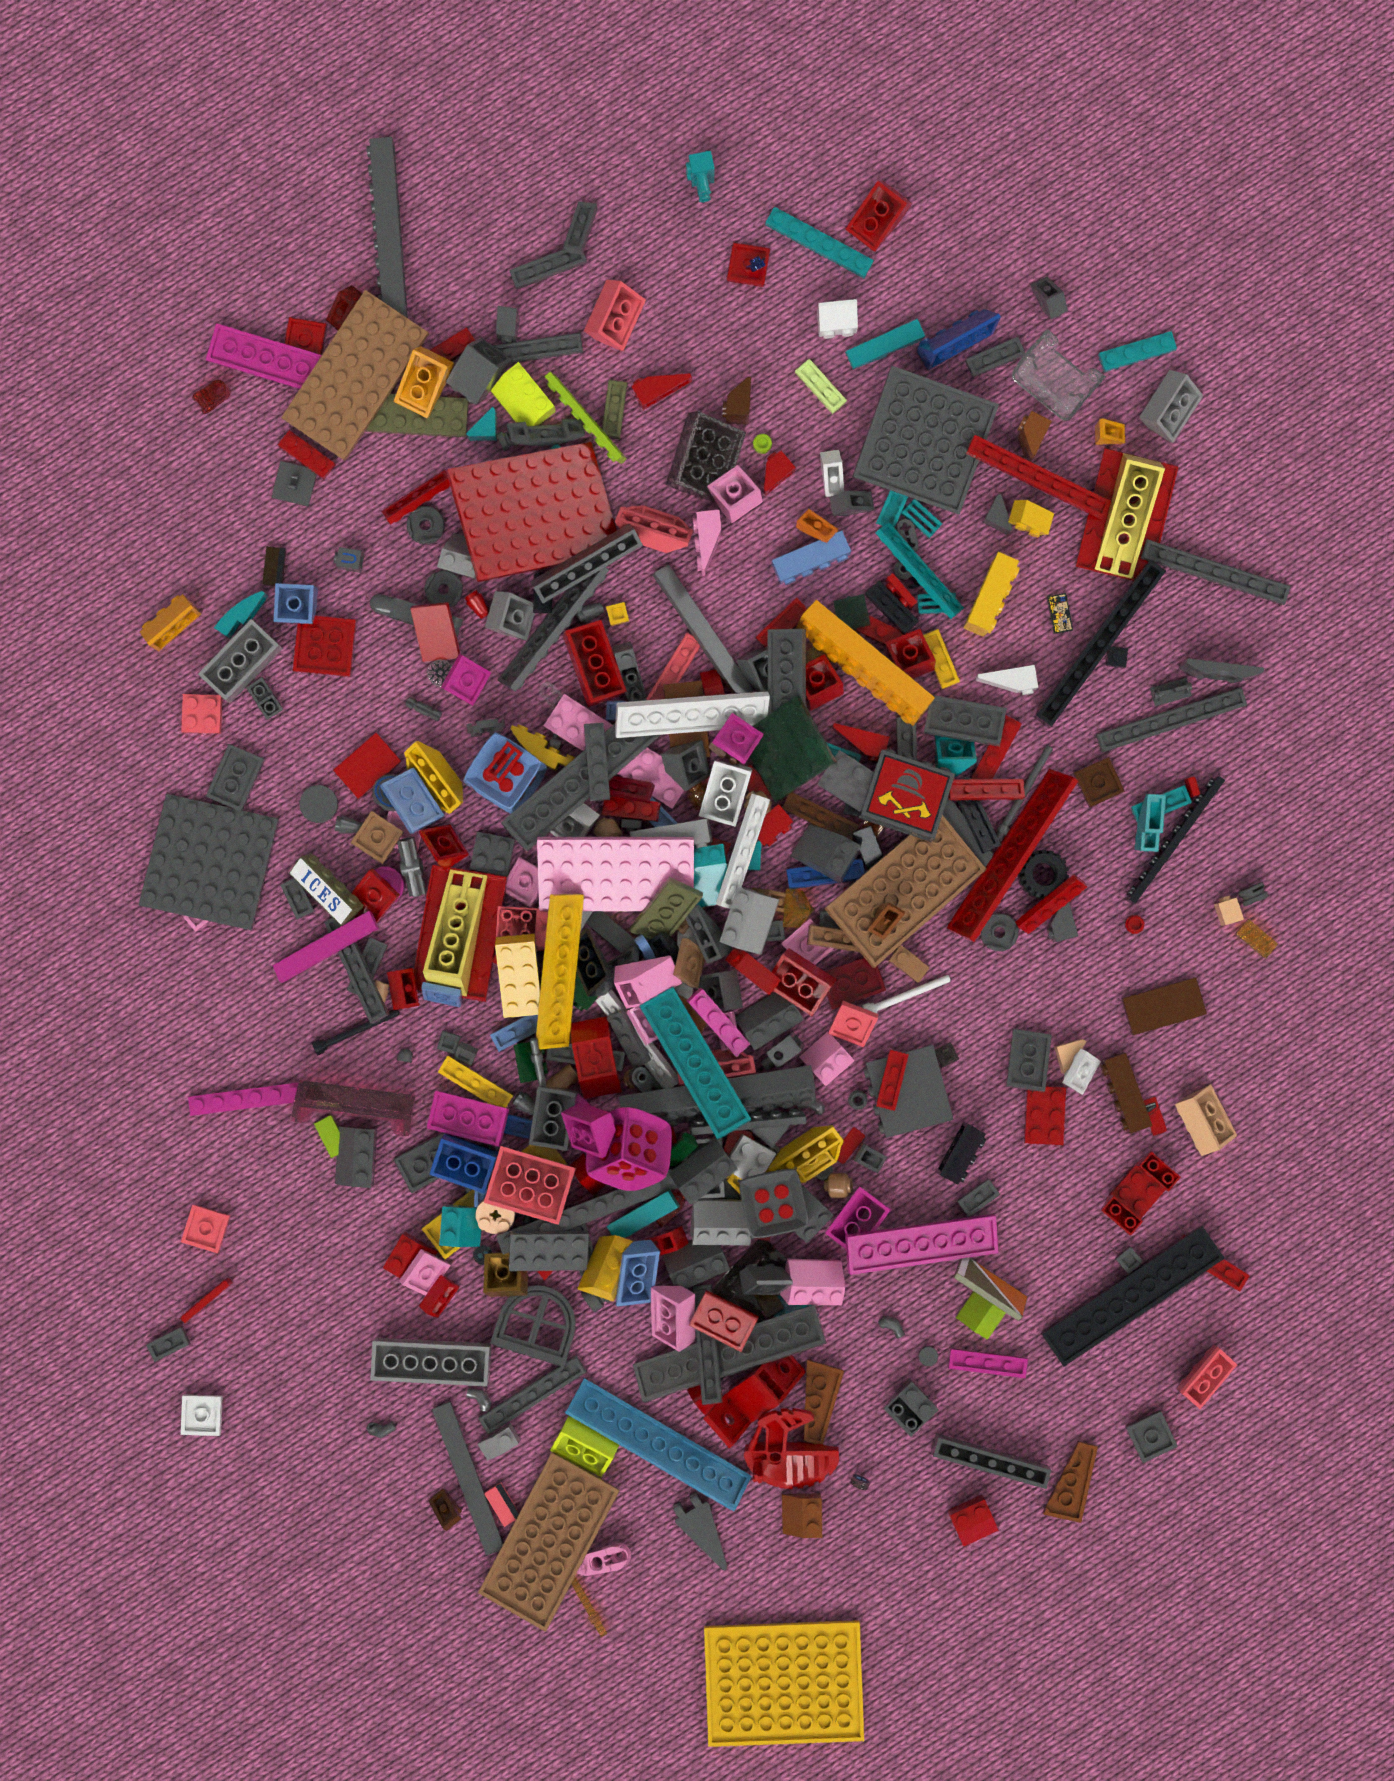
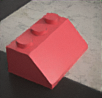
(615, 314)
(1206, 1376)

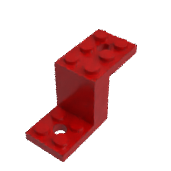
(753, 1396)

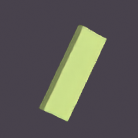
(820, 386)

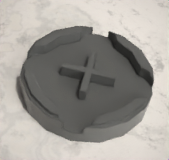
(318, 804)

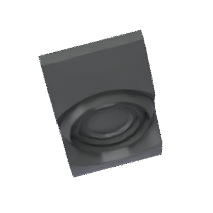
(1219, 671)

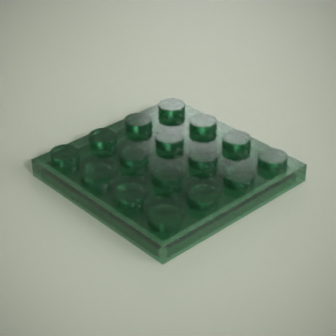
(790, 749)

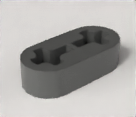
(911, 533)

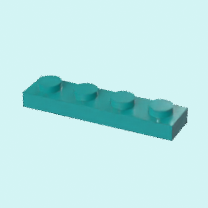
(1137, 351)

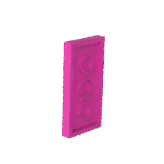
(468, 1118)

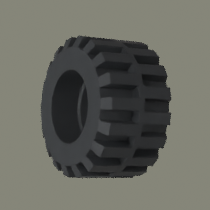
(1059, 872)

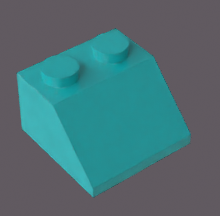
(459, 1227)

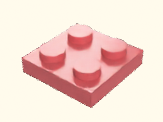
(201, 714)
(853, 1023)
(205, 1228)

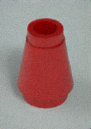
(477, 604)

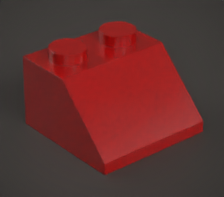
(911, 654)
(821, 683)
(404, 1254)
(972, 1520)

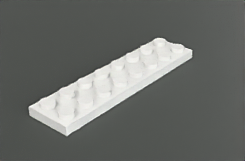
(688, 713)

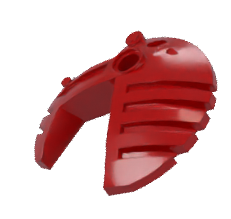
(784, 1462)

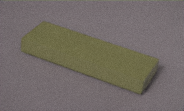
(614, 408)

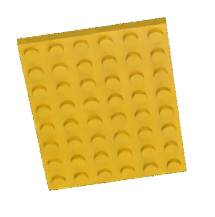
(784, 1683)

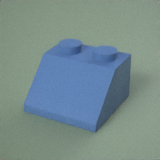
(295, 603)

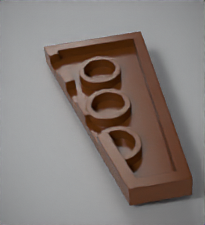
(820, 1397)

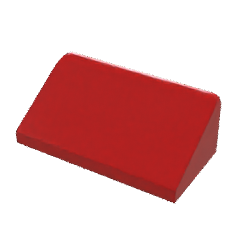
(438, 1296)

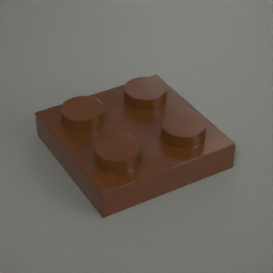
(1099, 782)

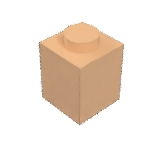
(1228, 910)

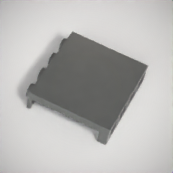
(921, 1096)

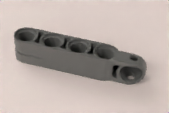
(400, 610)

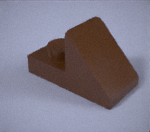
(445, 1509)

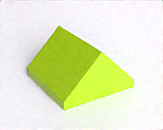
(980, 1315)

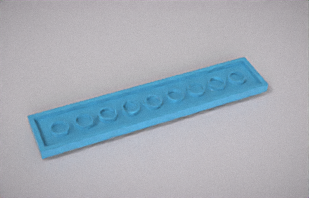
(658, 1444)

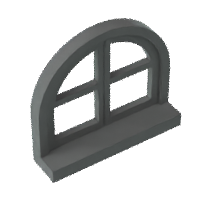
(530, 1348)

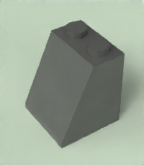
(478, 370)

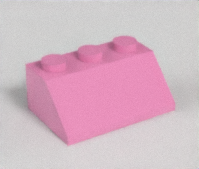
(814, 1282)
(671, 1314)

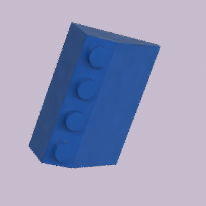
(957, 338)

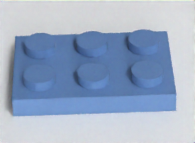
(412, 800)

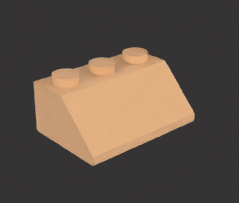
(1206, 1120)

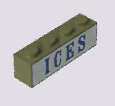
(326, 889)

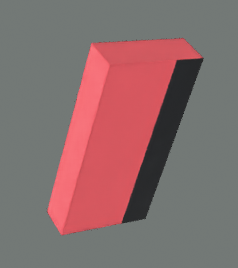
(502, 1504)

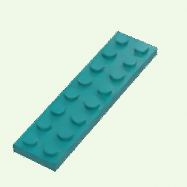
(695, 1063)

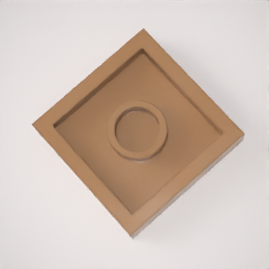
(377, 837)
(689, 963)

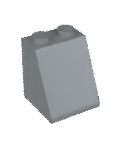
(456, 557)

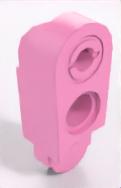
(609, 1559)

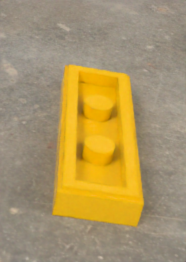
(944, 667)

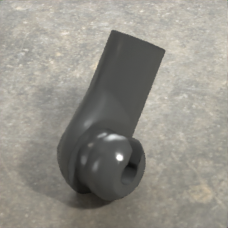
(891, 1323)
(379, 1430)

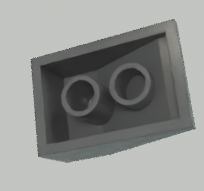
(826, 852)

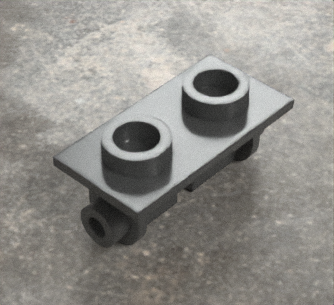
(1171, 692)

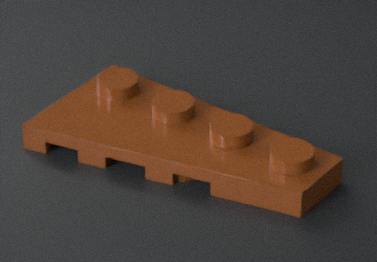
(1072, 1488)

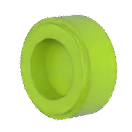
(762, 443)

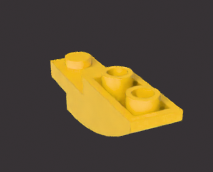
(537, 746)

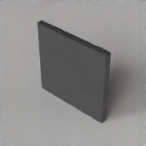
(294, 484)

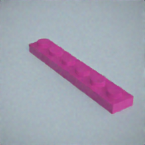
(242, 1099)

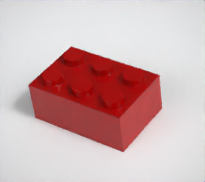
(802, 982)

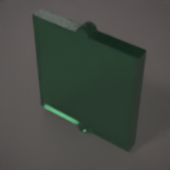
(852, 611)

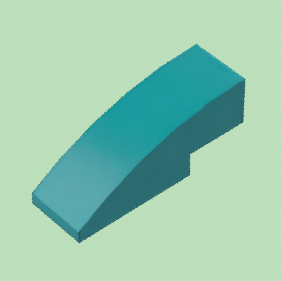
(241, 614)
(1150, 823)

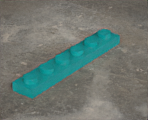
(819, 242)
(919, 570)

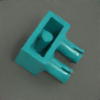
(701, 173)

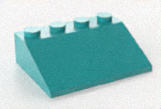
(709, 872)

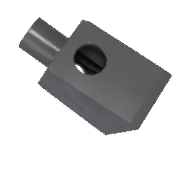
(789, 1046)

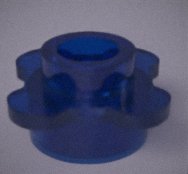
(756, 263)

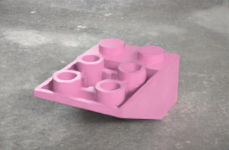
(708, 527)
(644, 980)

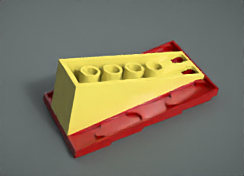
(1137, 512)
(459, 931)

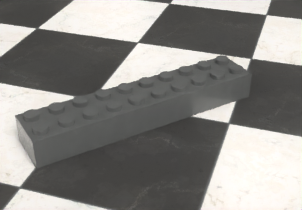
(755, 1092)

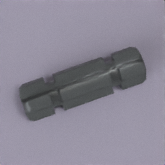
(423, 709)

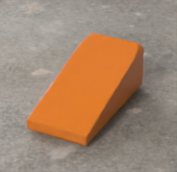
(816, 526)

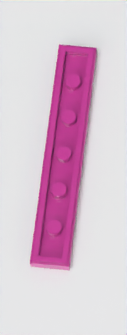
(325, 946)

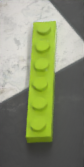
(589, 423)

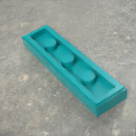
(644, 1215)

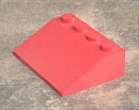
(529, 1185)

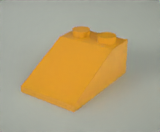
(423, 381)

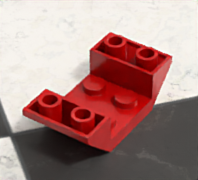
(594, 1057)
(1138, 1192)

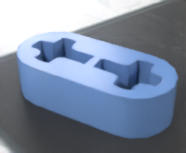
(644, 947)

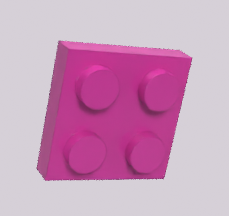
(466, 680)
(737, 738)

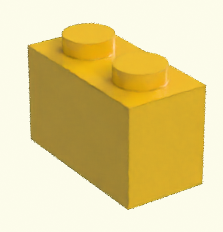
(1031, 518)

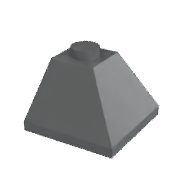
(755, 668)
(686, 764)

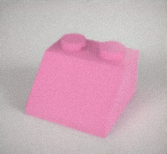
(735, 493)
(826, 1058)

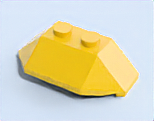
(436, 774)
(810, 1152)

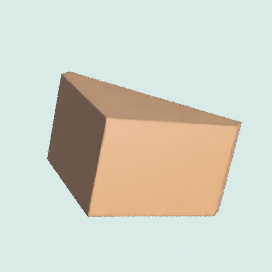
(1066, 1053)

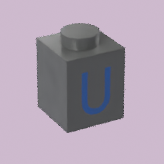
(349, 559)

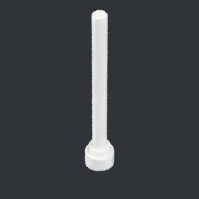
(906, 995)

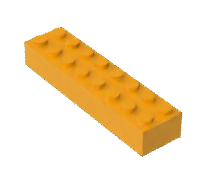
(865, 663)

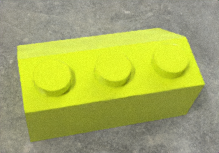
(522, 397)
(584, 1446)

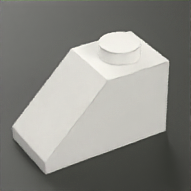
(832, 472)

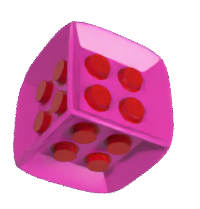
(637, 1152)

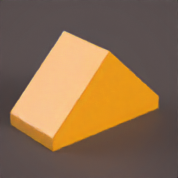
(1109, 432)

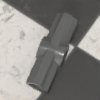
(411, 866)

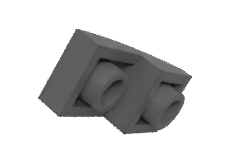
(264, 698)

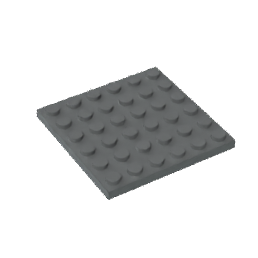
(922, 440)
(209, 862)

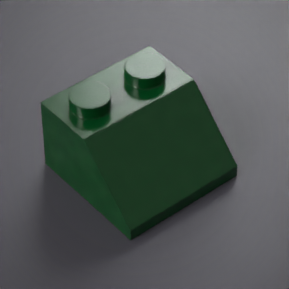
(525, 1067)

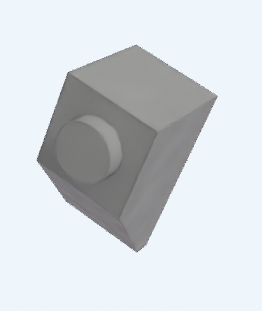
(499, 1442)

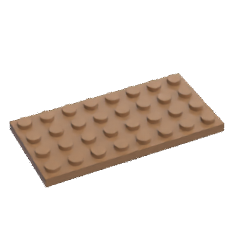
(354, 375)
(911, 876)
(549, 1541)

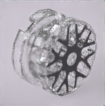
(438, 672)

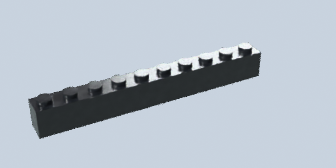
(1099, 644)

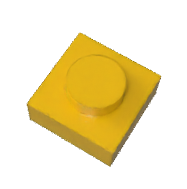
(617, 614)

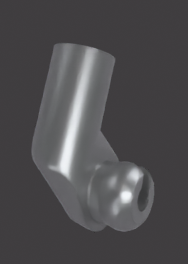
(817, 1106)
(481, 1397)

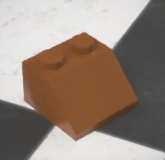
(1031, 433)
(802, 1515)

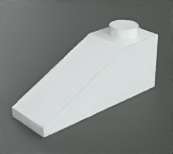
(1014, 680)

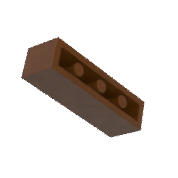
(1126, 1093)

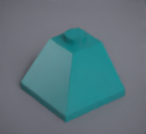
(954, 754)

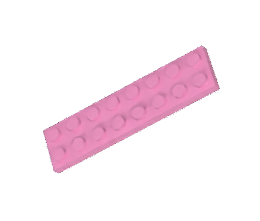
(568, 723)

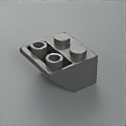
(910, 1407)

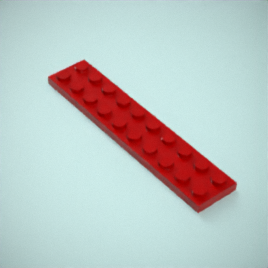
(1012, 854)

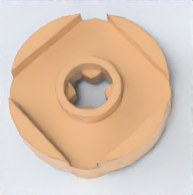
(493, 1225)

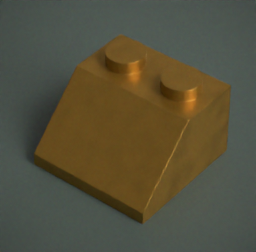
(501, 1281)

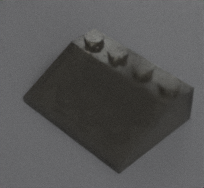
(704, 454)

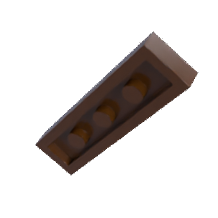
(819, 816)

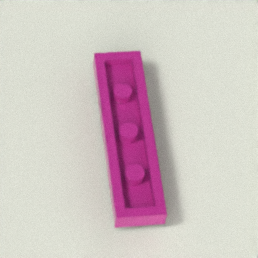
(718, 1022)
(987, 1363)

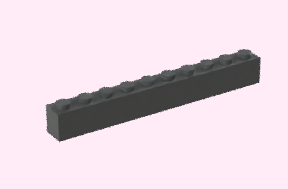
(387, 223)
(591, 1209)

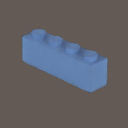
(811, 557)

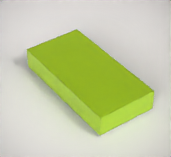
(329, 1134)

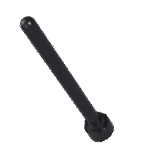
(321, 1045)

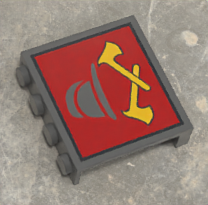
(907, 795)

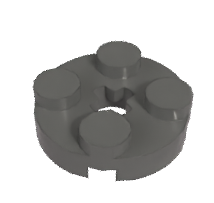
(486, 726)

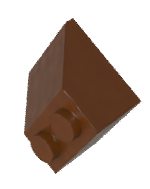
(737, 406)

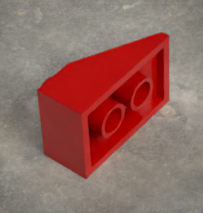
(878, 215)

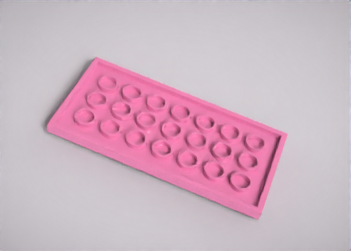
(612, 870)

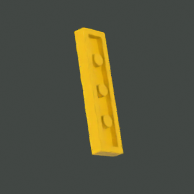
(474, 1082)

